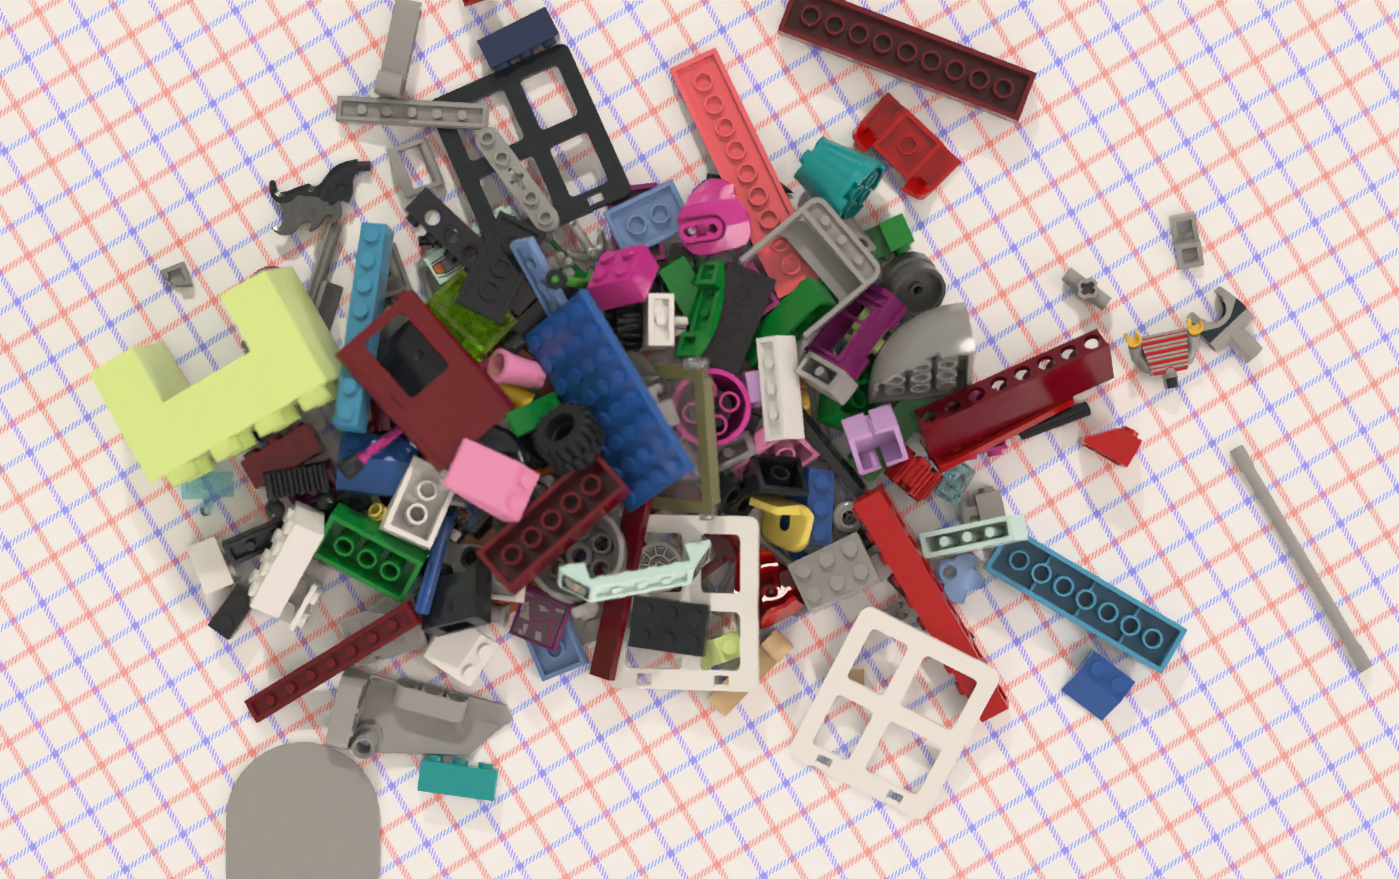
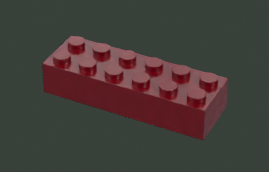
(553, 524)

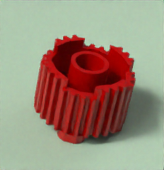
(914, 476)

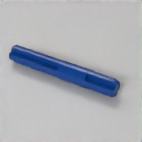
(434, 567)

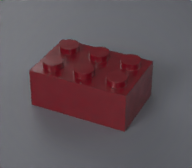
(282, 452)

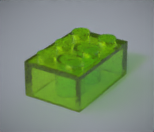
(473, 331)

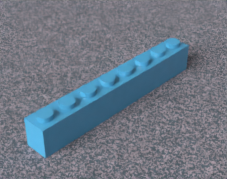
(365, 306)

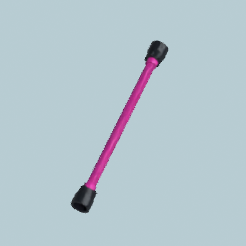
(354, 463)

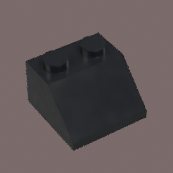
(775, 476)

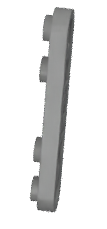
(532, 198)

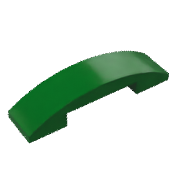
(707, 311)

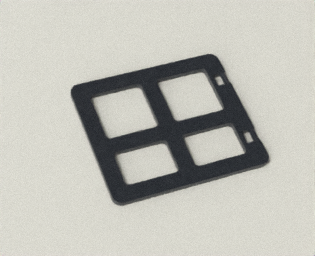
(537, 141)

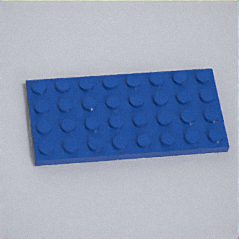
(593, 369)

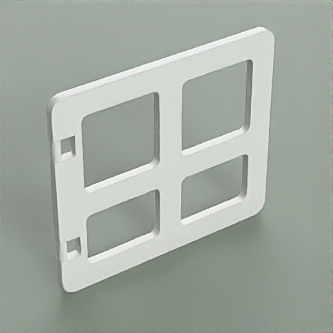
(746, 603)
(888, 708)

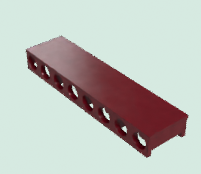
(1015, 397)

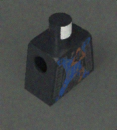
(469, 521)

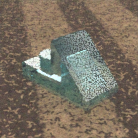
(954, 483)

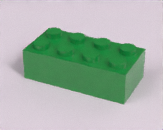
(369, 554)

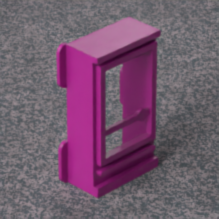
(885, 314)

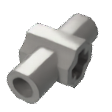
(1098, 297)

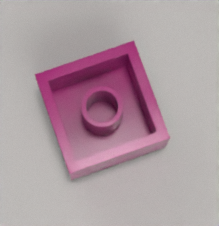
(623, 277)

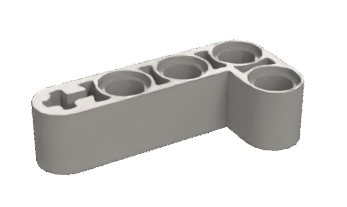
(399, 49)

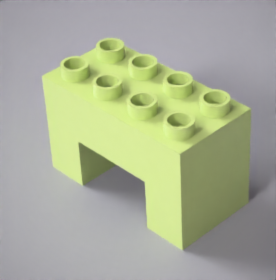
(181, 426)

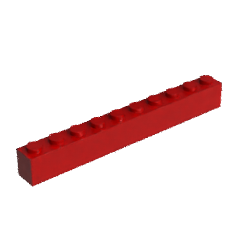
(921, 587)

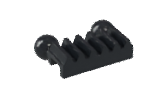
(294, 481)

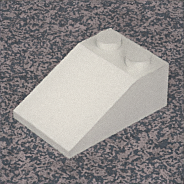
(418, 505)

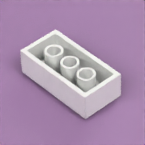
(286, 558)

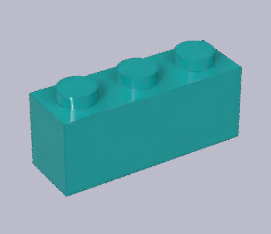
(458, 778)

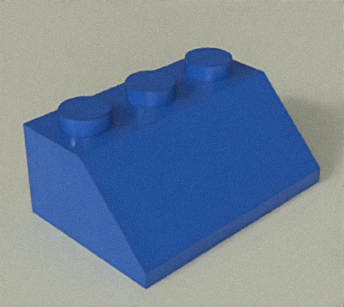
(382, 471)
(820, 502)

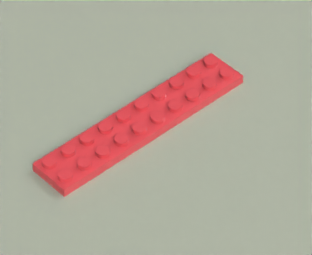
(741, 162)

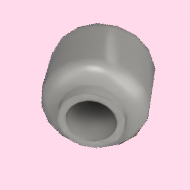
(843, 524)

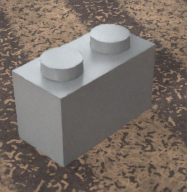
(826, 378)

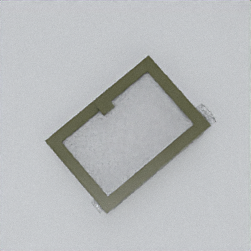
(694, 403)

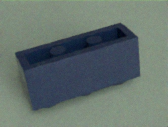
(519, 39)

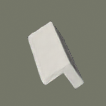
(780, 388)

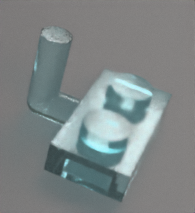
(209, 487)

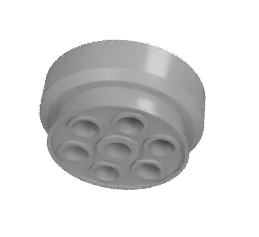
(614, 557)

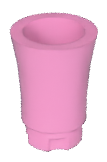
(515, 370)

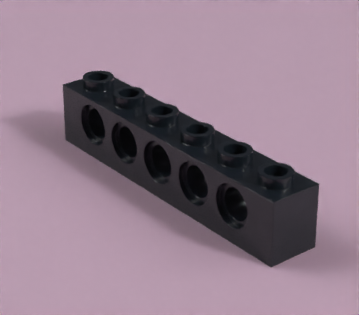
(426, 203)

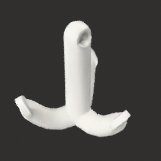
(592, 253)

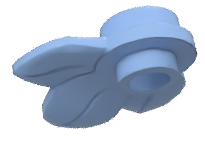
(963, 576)

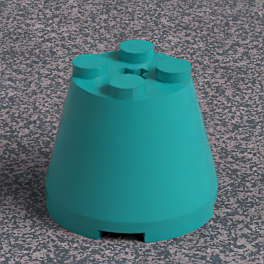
(839, 176)

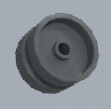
(914, 282)

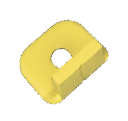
(800, 527)

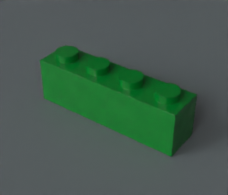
(679, 279)
(794, 314)
(907, 424)

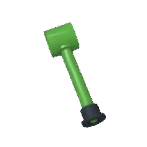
(557, 279)

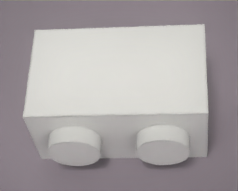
(212, 565)

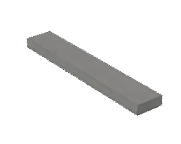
(412, 113)

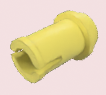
(377, 512)

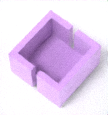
(874, 431)

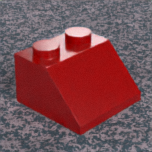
(1115, 444)

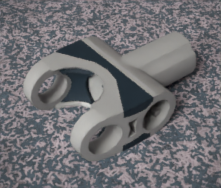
(1230, 327)

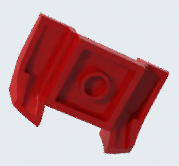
(906, 146)

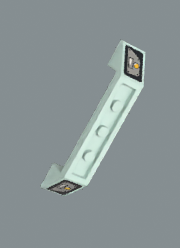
(577, 581)

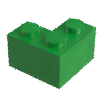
(890, 237)

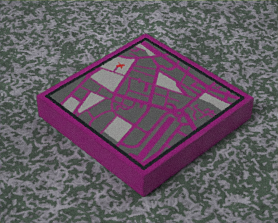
(540, 619)

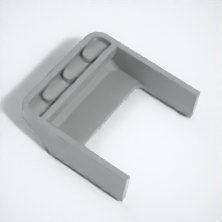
(830, 252)

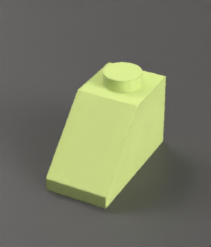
(721, 649)

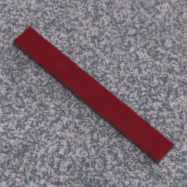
(616, 610)
(333, 661)

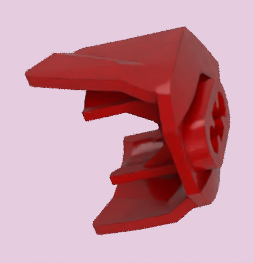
(777, 590)

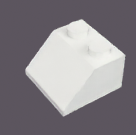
(461, 653)

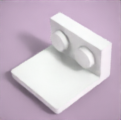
(305, 594)

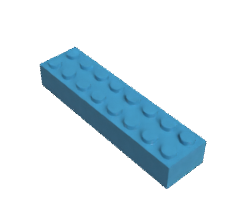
(1087, 601)

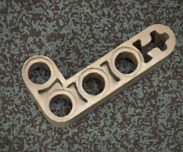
(771, 651)

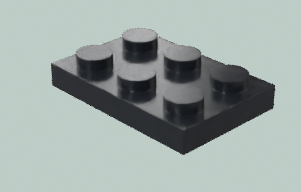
(669, 625)

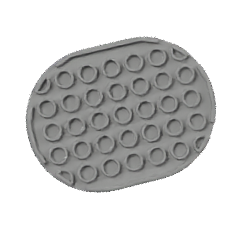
(303, 817)

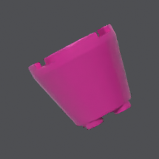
(732, 403)

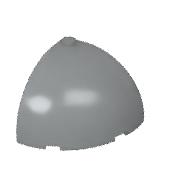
(925, 357)

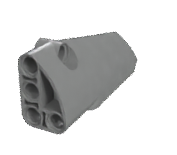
(409, 717)

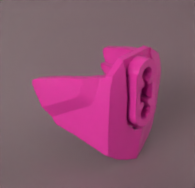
(709, 206)

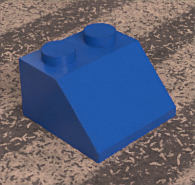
(1097, 685)

